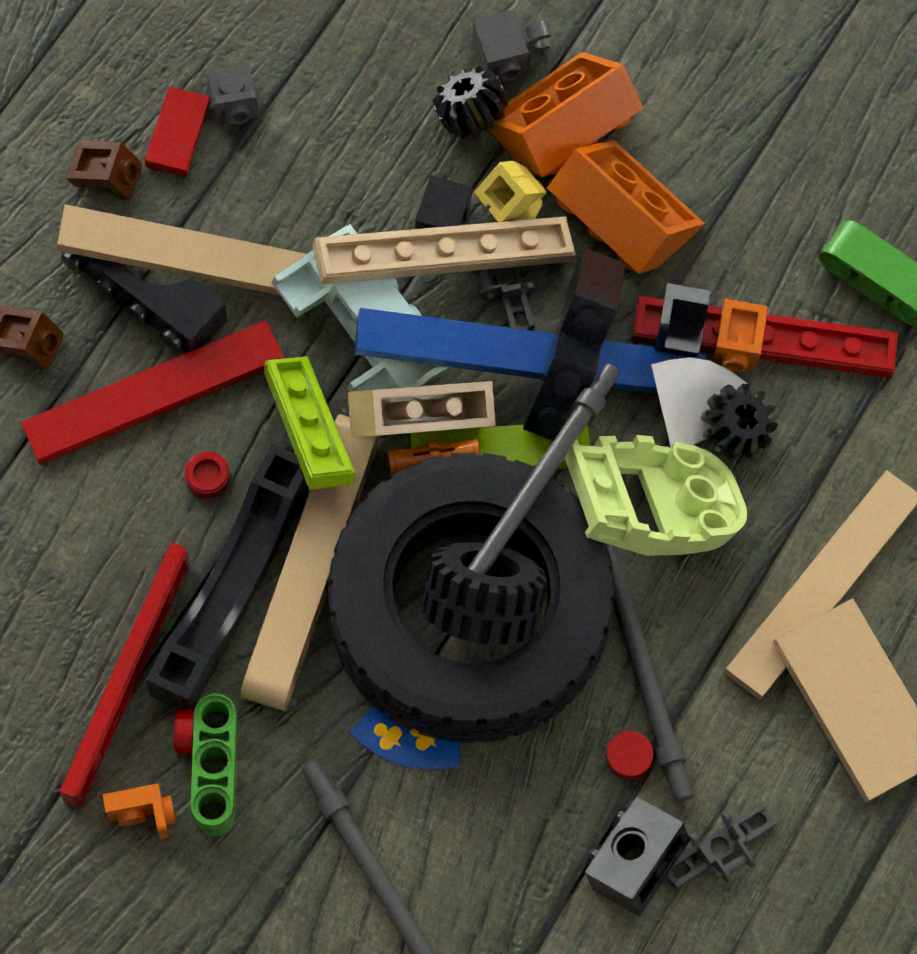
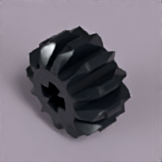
(470, 102)
(754, 425)

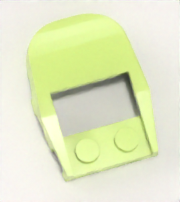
(685, 486)

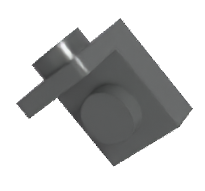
(233, 95)

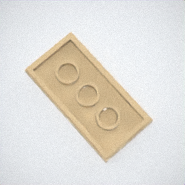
(854, 697)

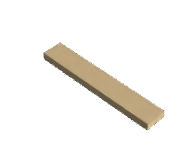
(172, 249)
(443, 250)
(825, 580)

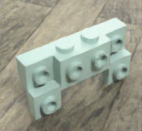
(302, 291)

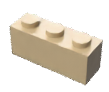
(421, 409)

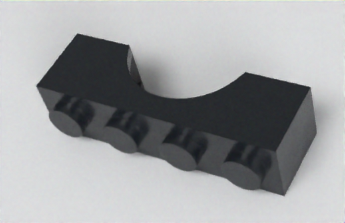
(181, 311)

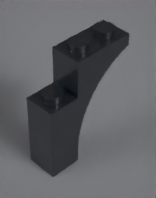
(577, 344)

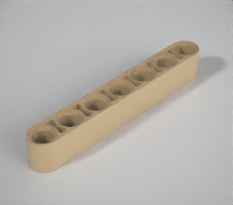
(305, 580)

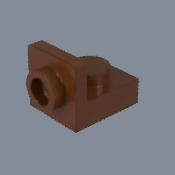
(105, 166)
(29, 335)

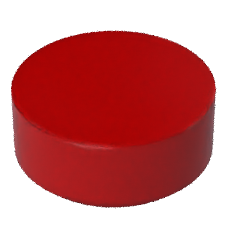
(207, 475)
(183, 731)
(629, 755)

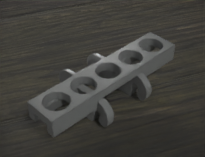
(507, 293)
(711, 859)

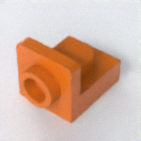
(740, 335)
(134, 804)

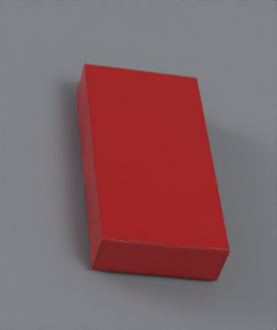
(177, 131)

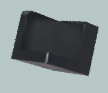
(443, 204)
(682, 320)

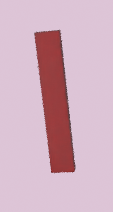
(792, 341)
(151, 392)
(125, 676)

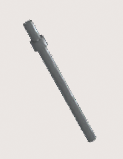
(587, 407)
(669, 753)
(334, 807)

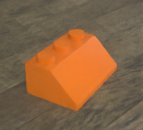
(566, 112)
(623, 205)

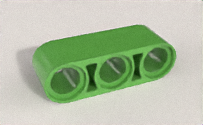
(873, 269)
(210, 743)

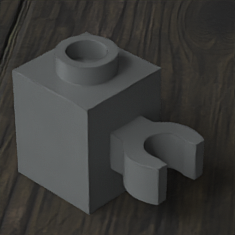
(505, 46)

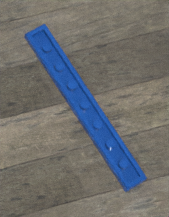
(491, 348)

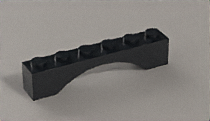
(207, 628)

